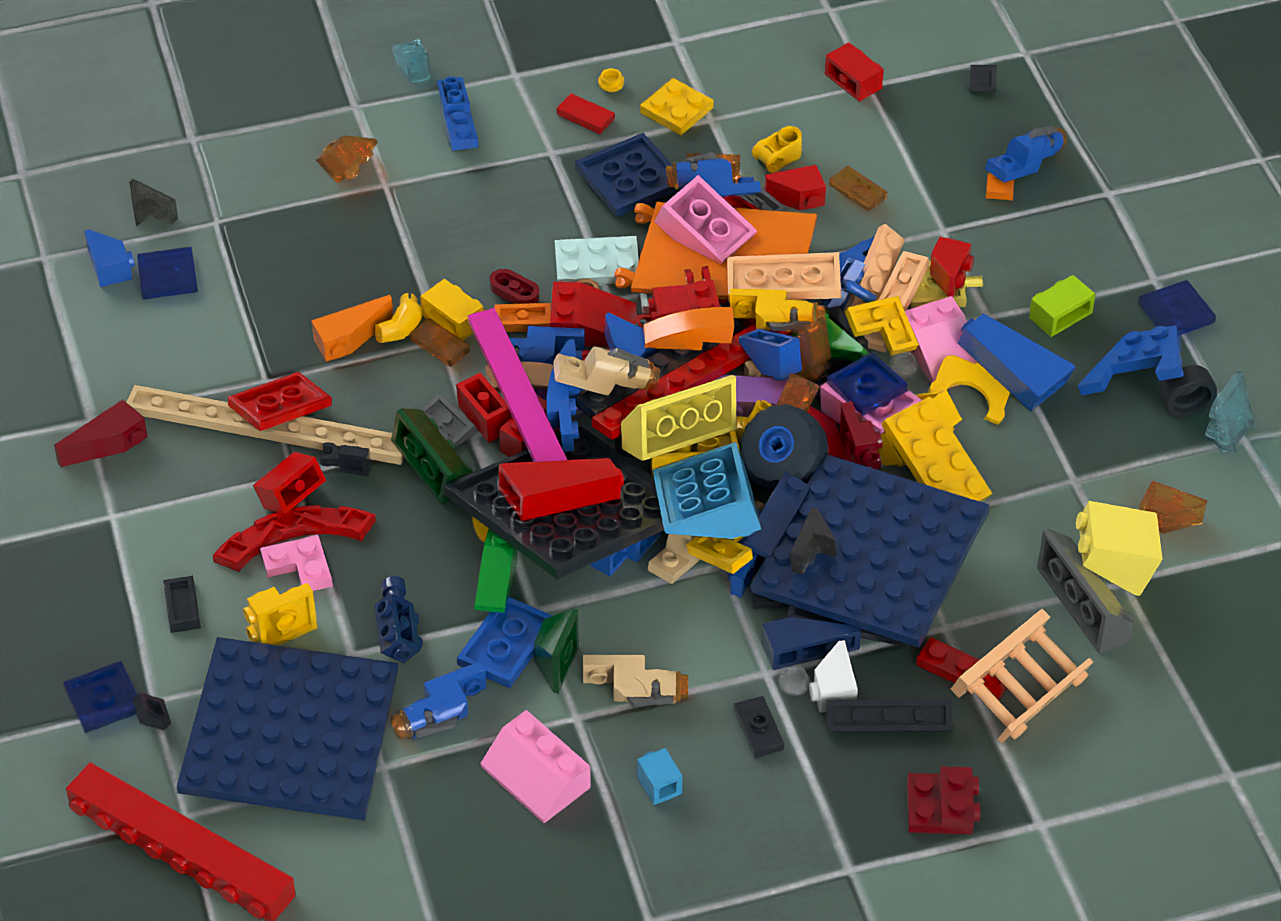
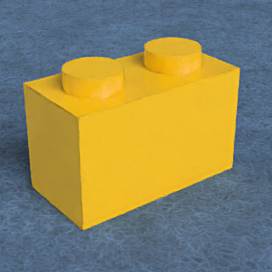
(450, 308)

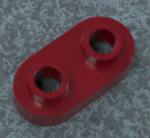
(514, 287)

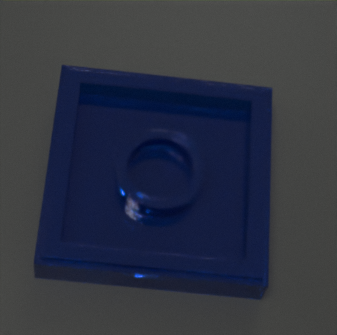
(167, 273)
(1177, 306)
(867, 383)
(101, 696)

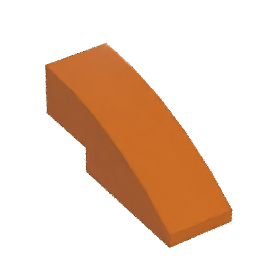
(690, 329)

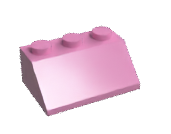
(536, 767)

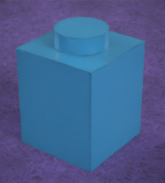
(659, 776)

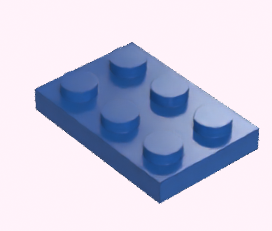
(504, 642)

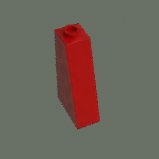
(558, 486)

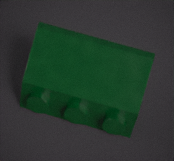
(428, 451)

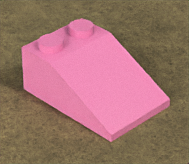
(704, 221)
(937, 332)
(832, 402)

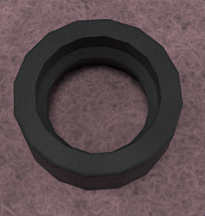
(1194, 402)

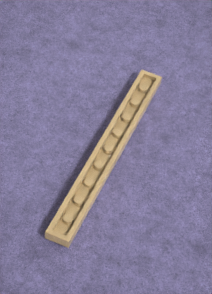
(299, 431)

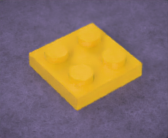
(676, 106)

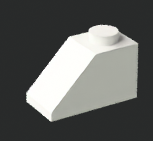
(834, 678)

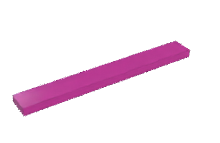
(515, 387)

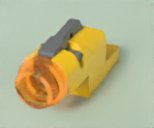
(773, 309)

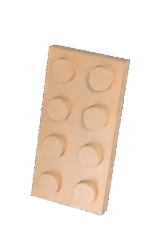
(800, 274)

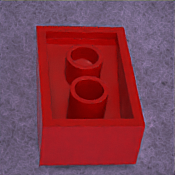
(585, 308)

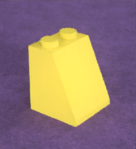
(1120, 544)

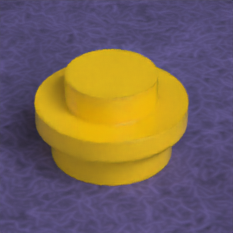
(611, 80)

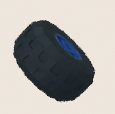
(782, 442)

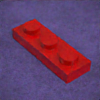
(952, 663)

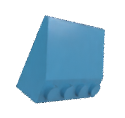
(707, 495)

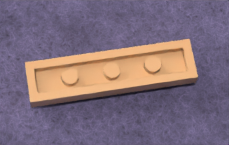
(879, 263)
(902, 283)

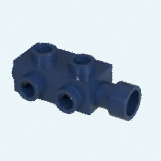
(397, 621)

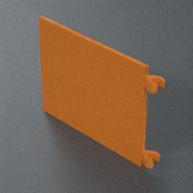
(665, 260)

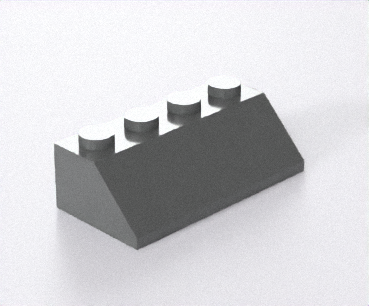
(1083, 593)

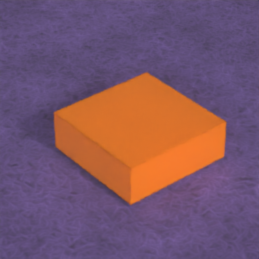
(999, 190)

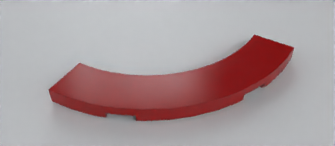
(295, 523)

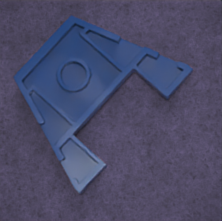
(1138, 351)

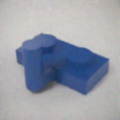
(850, 277)

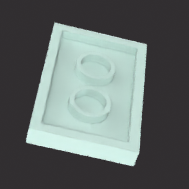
(595, 258)

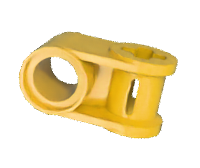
(780, 148)

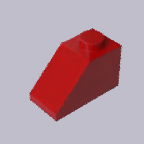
(797, 187)

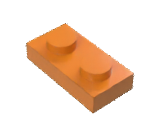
(520, 316)

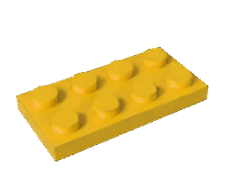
(934, 451)

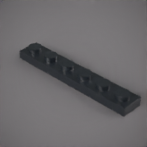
(667, 361)

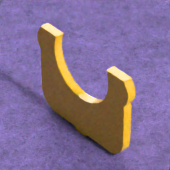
(963, 372)

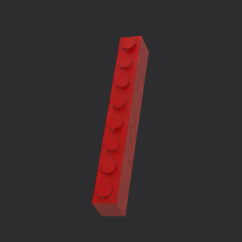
(181, 843)

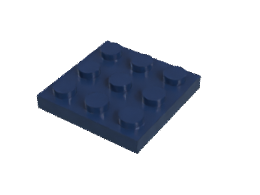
(627, 174)

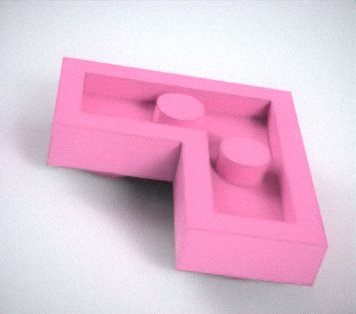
(299, 555)

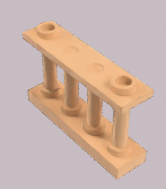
(1014, 647)

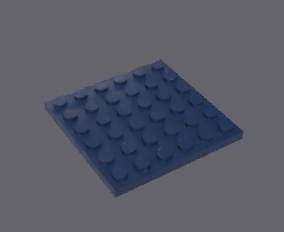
(893, 546)
(289, 728)

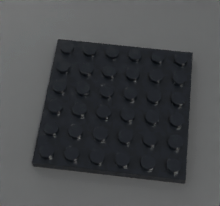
(572, 537)

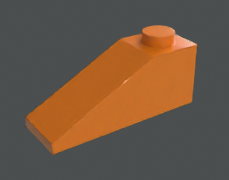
(350, 328)

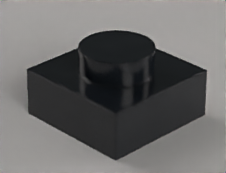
(983, 78)
(151, 711)

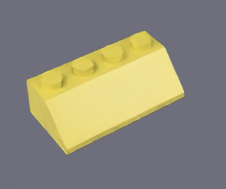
(680, 419)

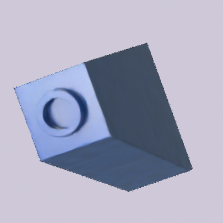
(1015, 361)

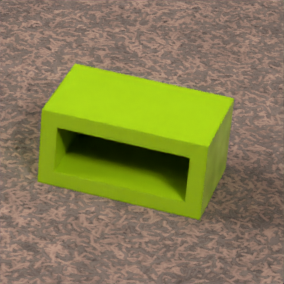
(1061, 305)

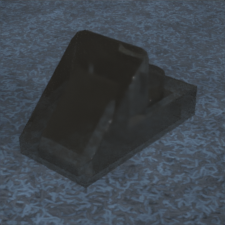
(152, 202)
(813, 538)

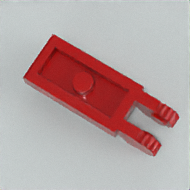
(701, 293)

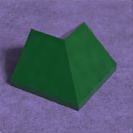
(556, 647)

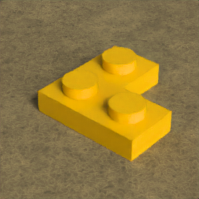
(888, 318)
(720, 552)

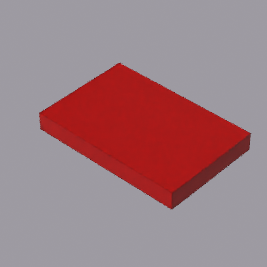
(279, 401)

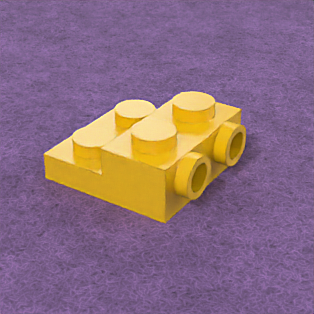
(280, 617)

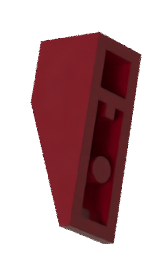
(103, 436)

